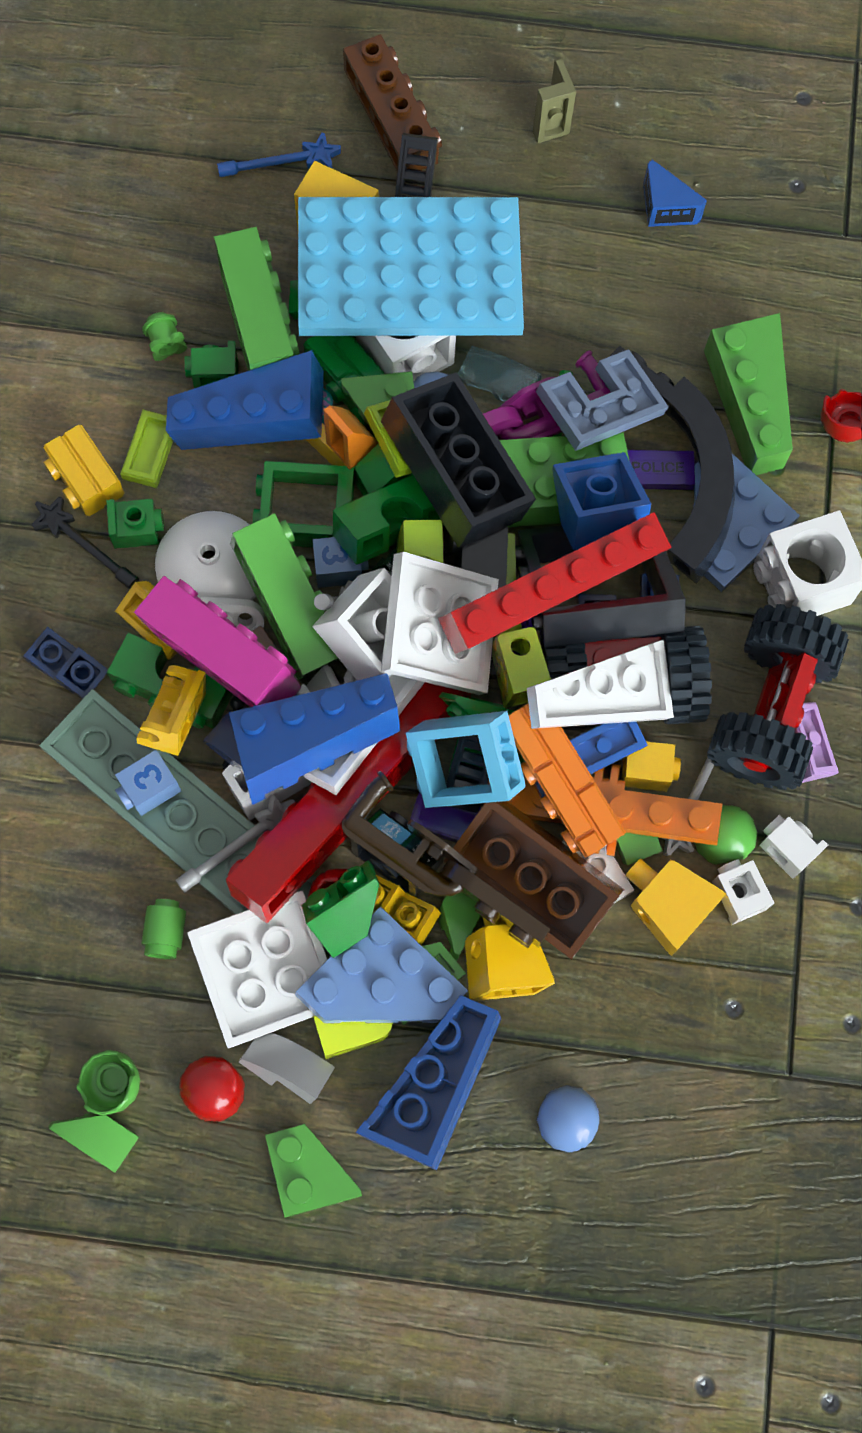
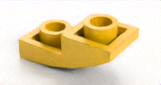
(408, 911)

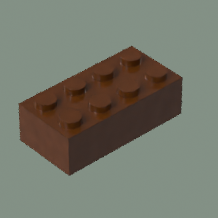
(538, 874)

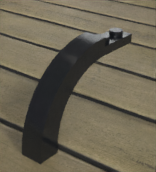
(710, 519)

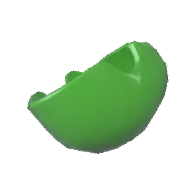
(735, 837)
(108, 1082)

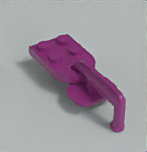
(509, 417)

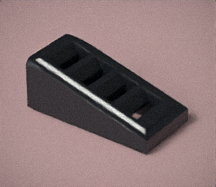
(421, 143)
(467, 770)

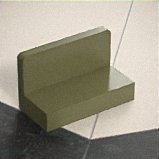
(555, 105)

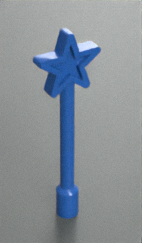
(311, 151)

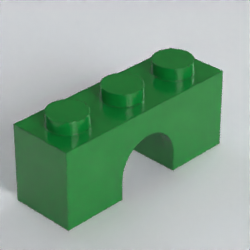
(364, 524)
(138, 672)

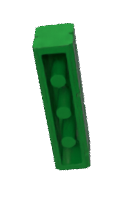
(340, 359)

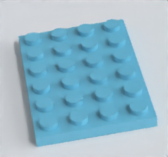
(409, 266)

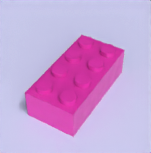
(216, 645)

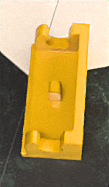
(173, 710)

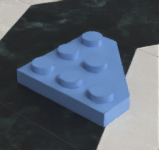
(754, 516)
(381, 980)

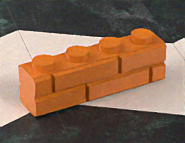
(566, 783)

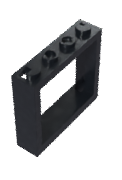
(606, 619)

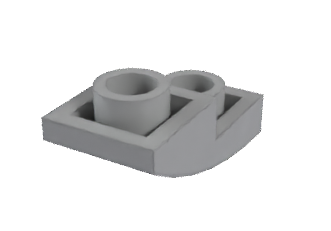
(285, 1061)

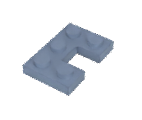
(629, 404)

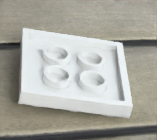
(414, 637)
(258, 969)

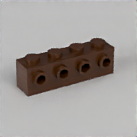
(387, 96)

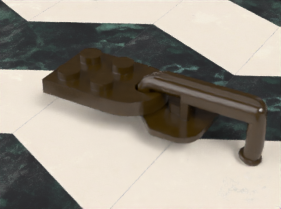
(455, 877)

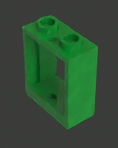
(304, 474)

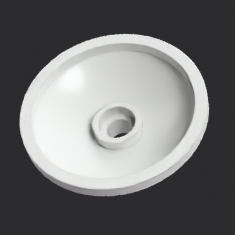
(182, 551)

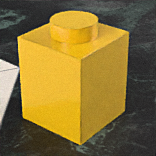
(651, 767)

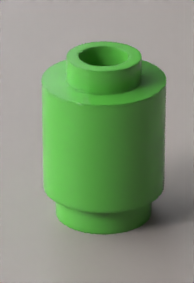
(163, 929)

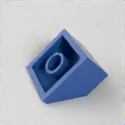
(598, 497)

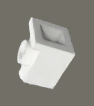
(791, 845)
(756, 894)

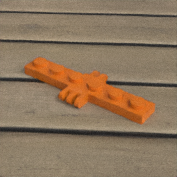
(640, 812)

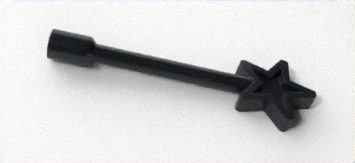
(56, 520)

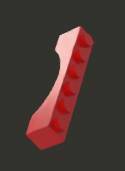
(554, 583)

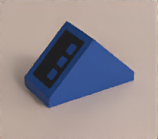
(669, 199)

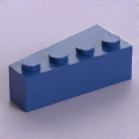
(252, 407)
(311, 731)
(431, 1093)

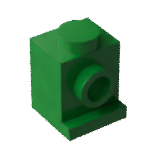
(211, 364)
(134, 534)

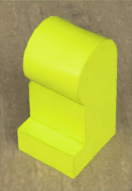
(349, 1036)

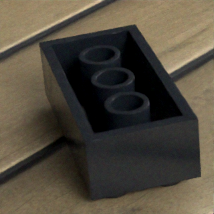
(457, 459)

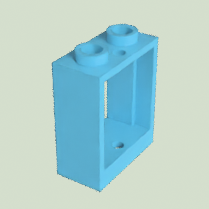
(498, 753)

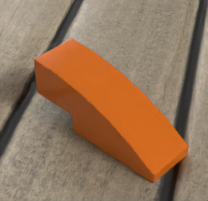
(347, 435)

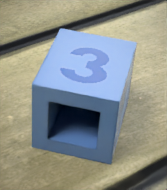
(334, 564)
(146, 783)

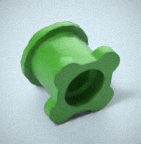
(163, 336)

